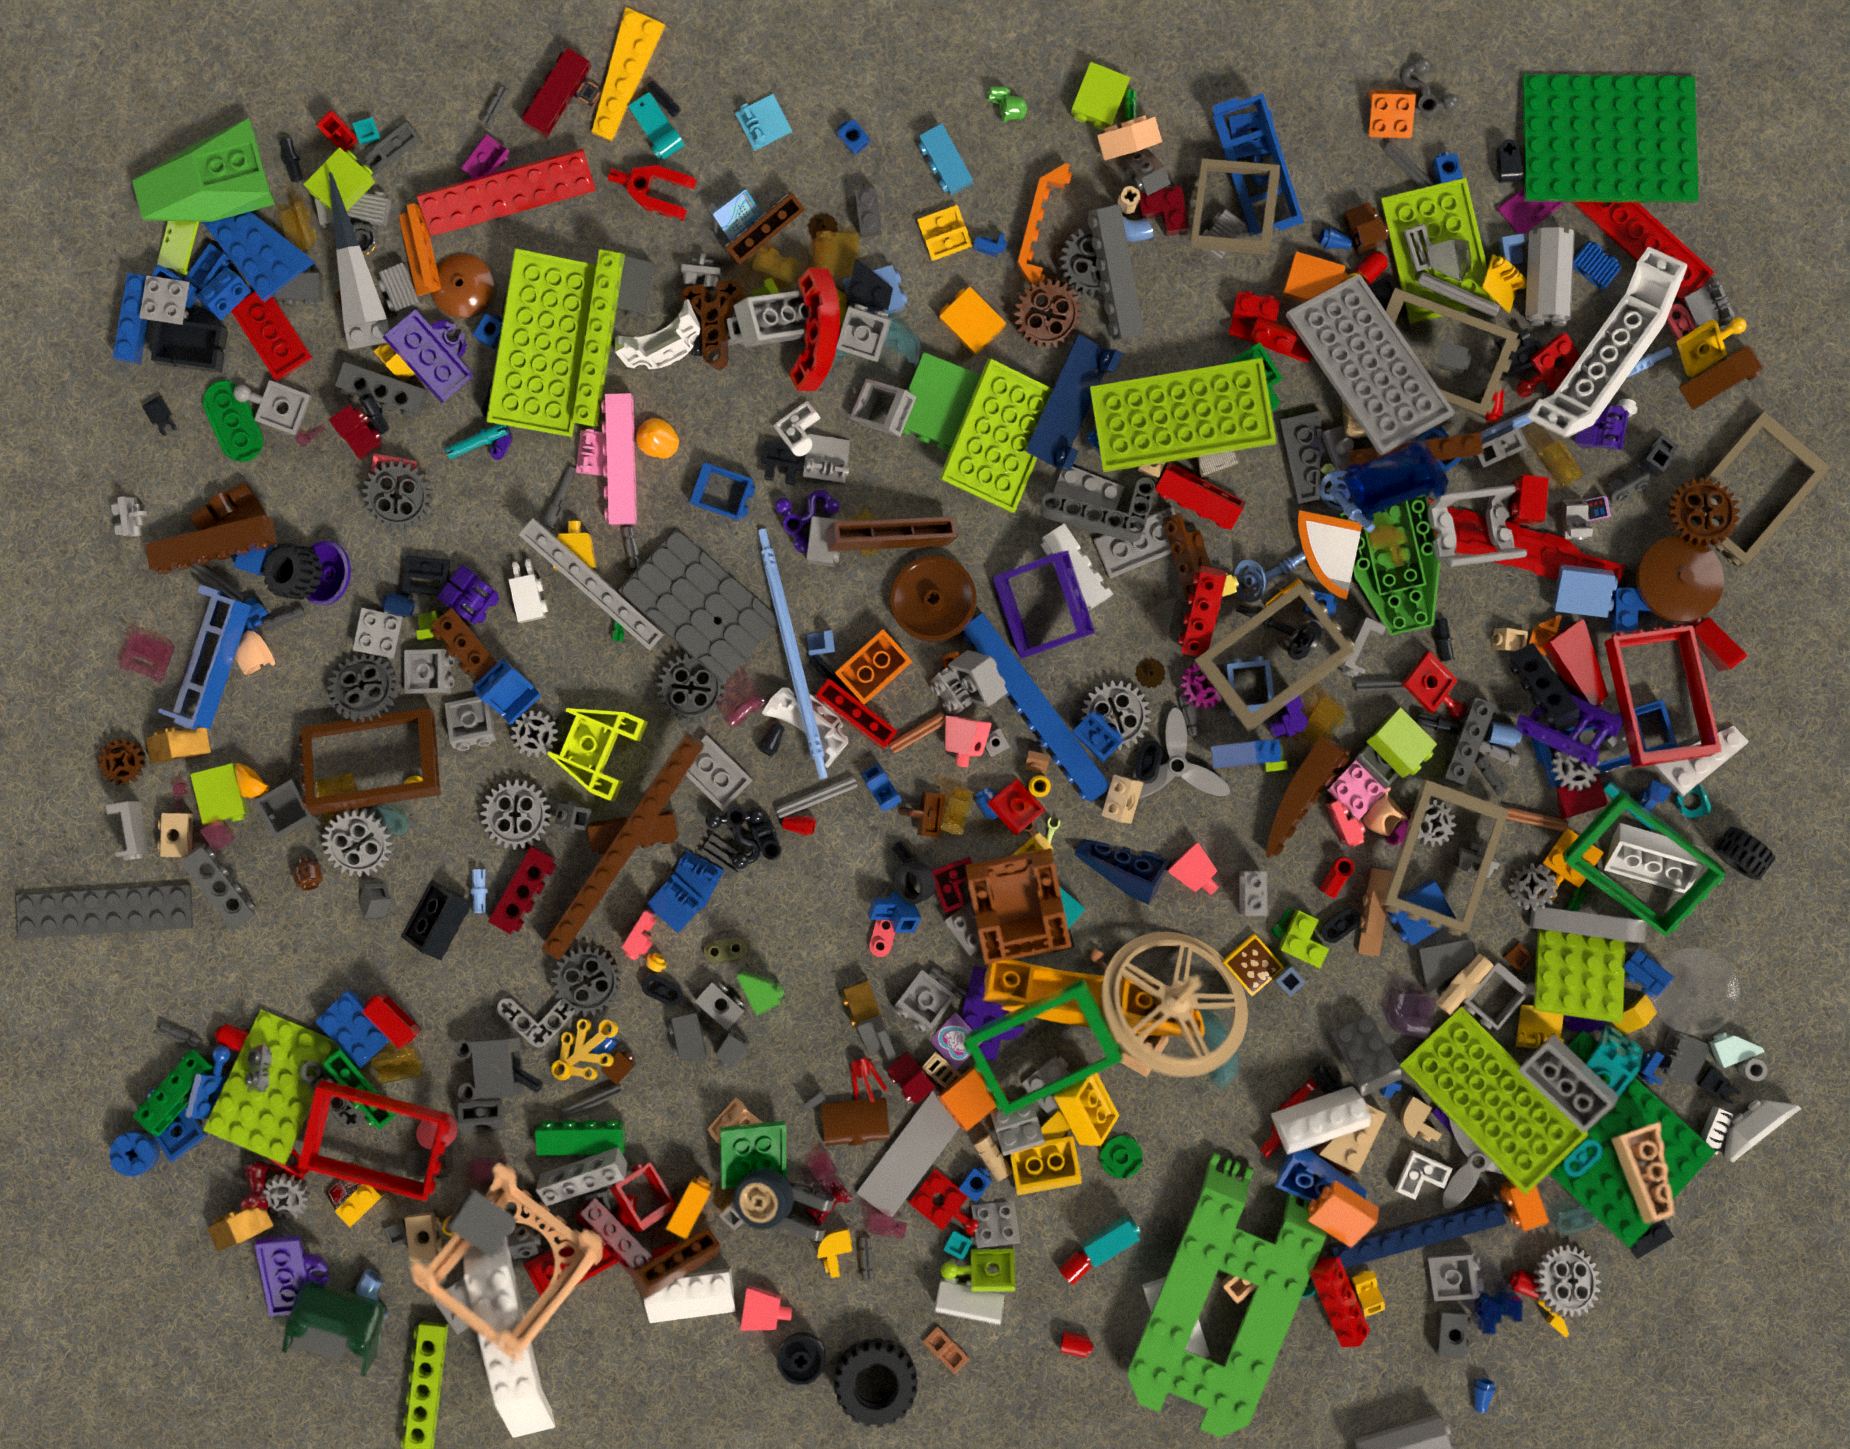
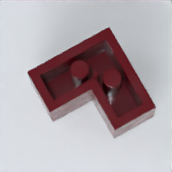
(1168, 204)
(353, 427)
(947, 883)
(912, 1078)

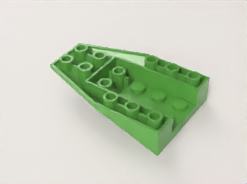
(207, 180)
(1407, 593)

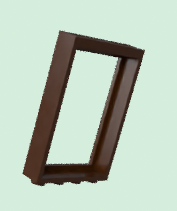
(429, 762)

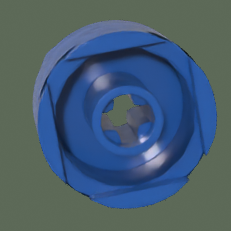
(125, 1161)

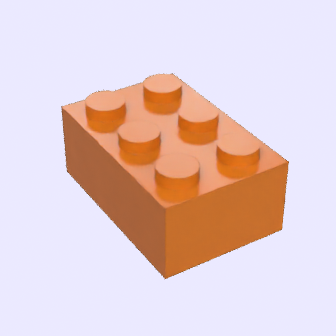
(873, 667)

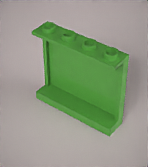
(941, 400)

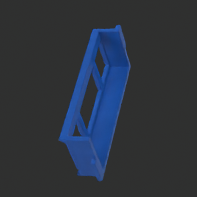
(1277, 155)
(220, 664)
(1544, 756)

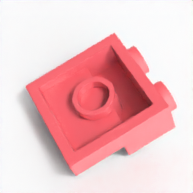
(1348, 829)
(638, 940)

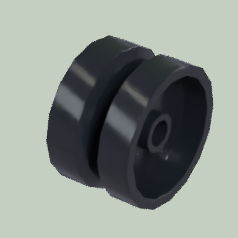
(796, 1370)

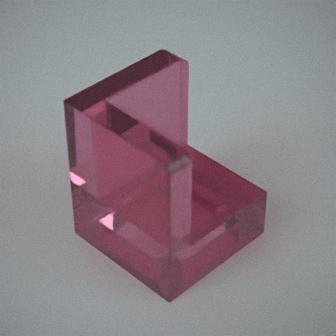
(217, 835)

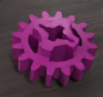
(1194, 690)

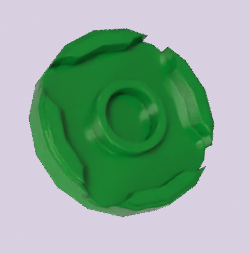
(1115, 1155)

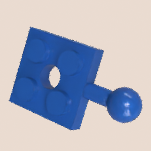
(1239, 126)
(206, 1084)
(191, 1135)

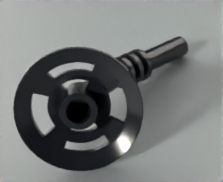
(1297, 636)

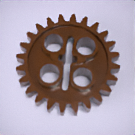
(1053, 294)
(1722, 512)

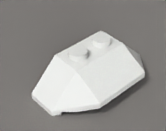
(1755, 1125)

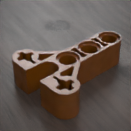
(728, 295)

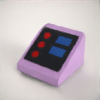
(1598, 508)

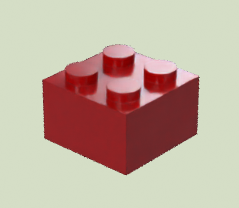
(1529, 500)

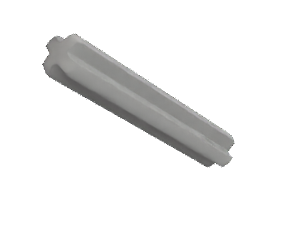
(1458, 294)
(816, 797)

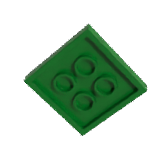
(751, 1148)

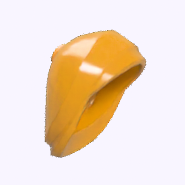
(657, 438)
(249, 782)

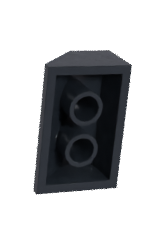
(436, 920)

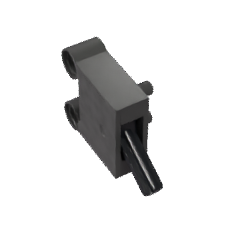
(495, 1068)

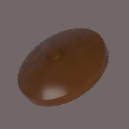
(1679, 579)
(933, 599)

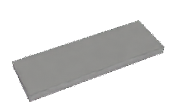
(909, 1156)

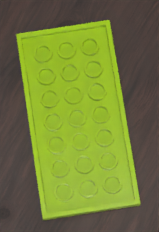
(541, 343)
(1183, 415)
(1492, 1100)

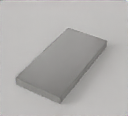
(1122, 556)

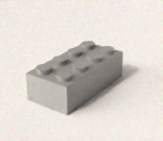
(772, 318)
(1568, 1083)

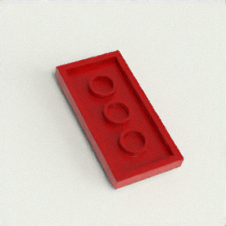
(271, 335)
(542, 1267)

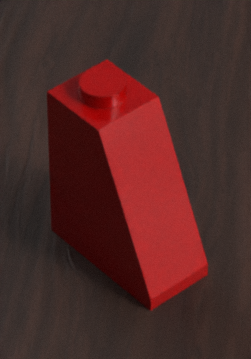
(1717, 644)

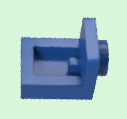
(1653, 794)
(1649, 1063)

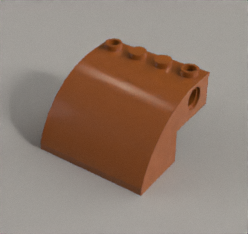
(1018, 906)

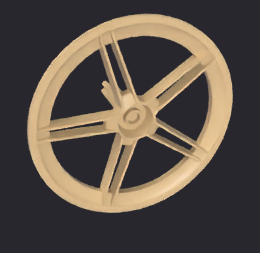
(1174, 1002)

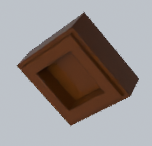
(1518, 957)

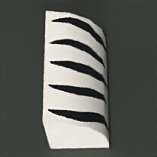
(1716, 1127)

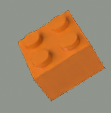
(1525, 1210)

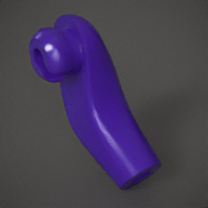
(501, 445)

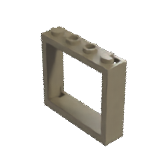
(1232, 244)

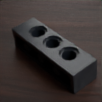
(1531, 658)

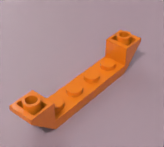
(1058, 179)

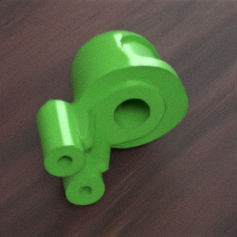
(1010, 106)

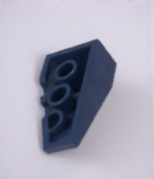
(1131, 873)

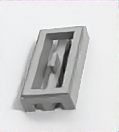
(1406, 233)

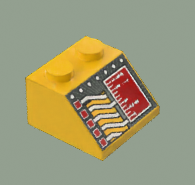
(352, 1199)

